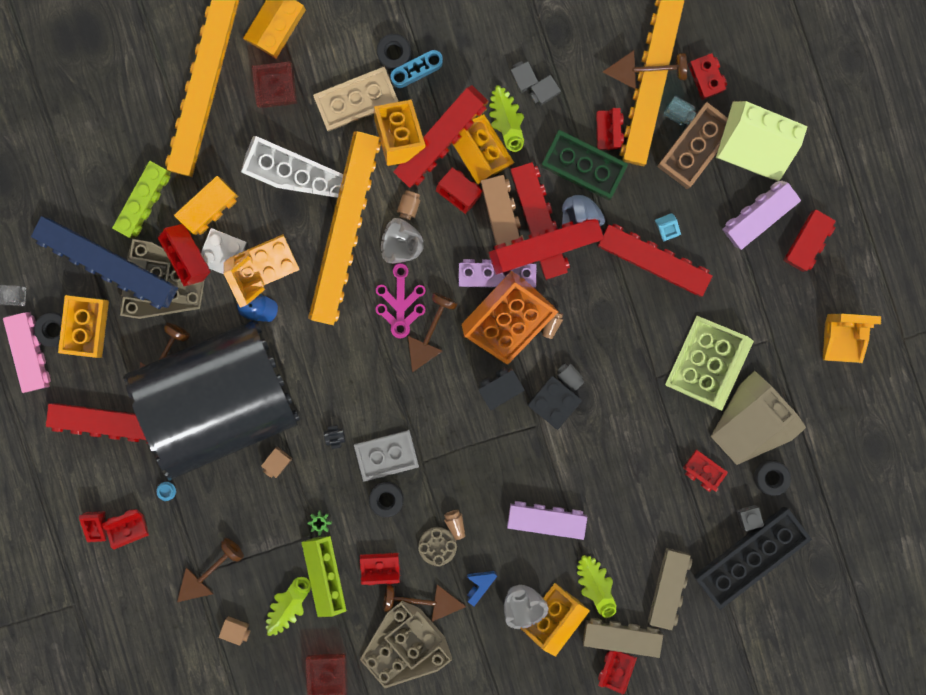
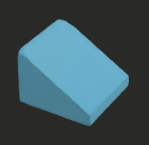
(668, 227)

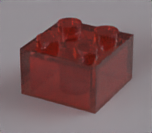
(274, 84)
(326, 674)

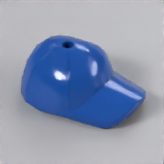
(262, 309)

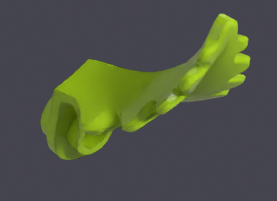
(507, 119)
(597, 587)
(288, 605)

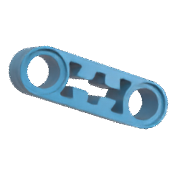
(410, 66)

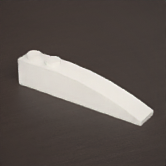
(289, 170)

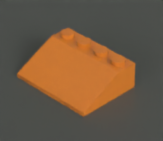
(508, 318)

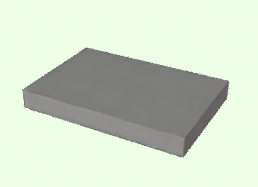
(386, 455)

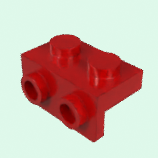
(609, 129)
(704, 470)
(125, 528)
(380, 569)
(617, 671)

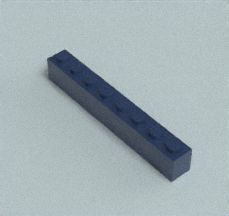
(103, 261)

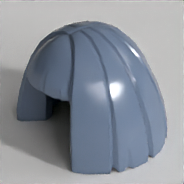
(579, 209)

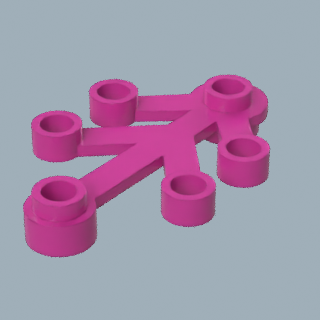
(400, 304)

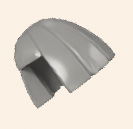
(401, 242)
(524, 607)

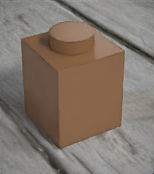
(276, 463)
(234, 631)

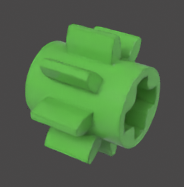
(323, 519)

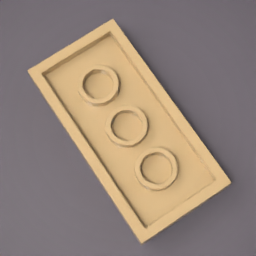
(355, 98)

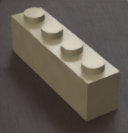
(669, 589)
(622, 638)

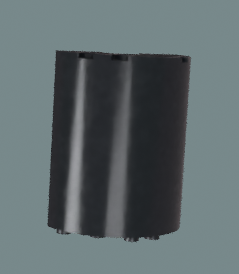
(210, 400)

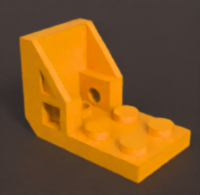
(258, 266)
(847, 336)

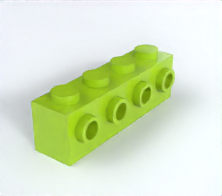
(141, 200)
(324, 576)

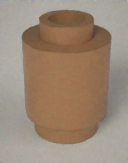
(408, 205)

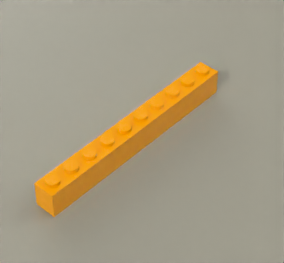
(652, 83)
(201, 87)
(344, 227)

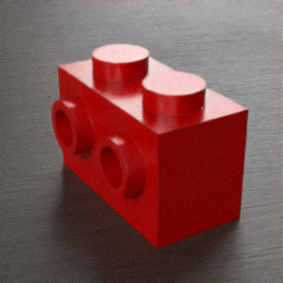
(707, 76)
(459, 190)

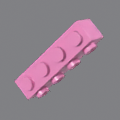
(26, 352)

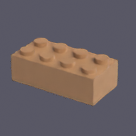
(695, 146)
(501, 209)

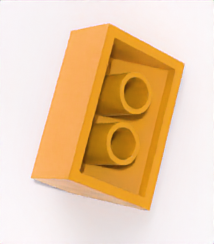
(274, 25)
(398, 131)
(482, 150)
(207, 206)
(83, 326)
(561, 621)

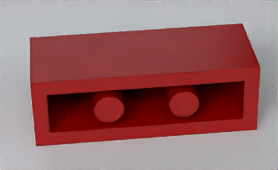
(810, 241)
(184, 254)

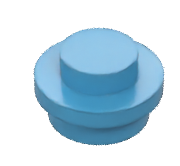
(166, 491)

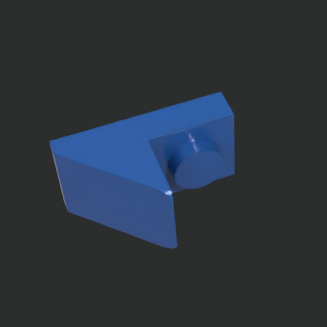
(483, 581)

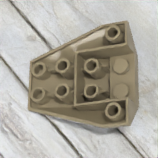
(155, 260)
(755, 421)
(405, 647)

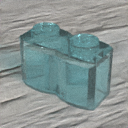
(680, 111)

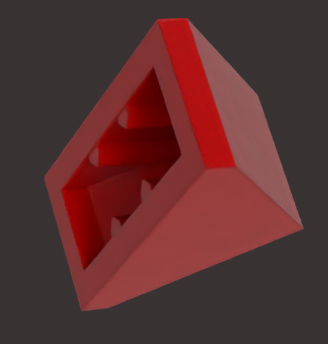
(92, 526)

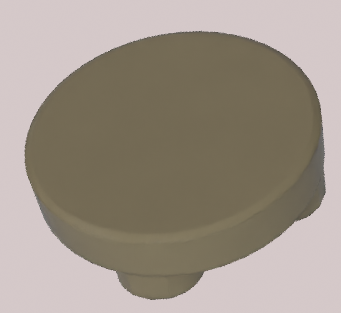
(437, 546)

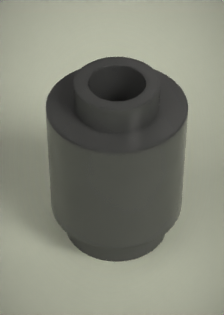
(570, 377)

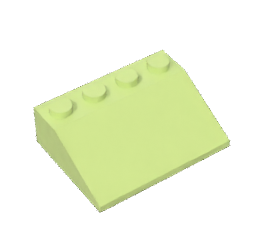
(760, 140)
(709, 362)

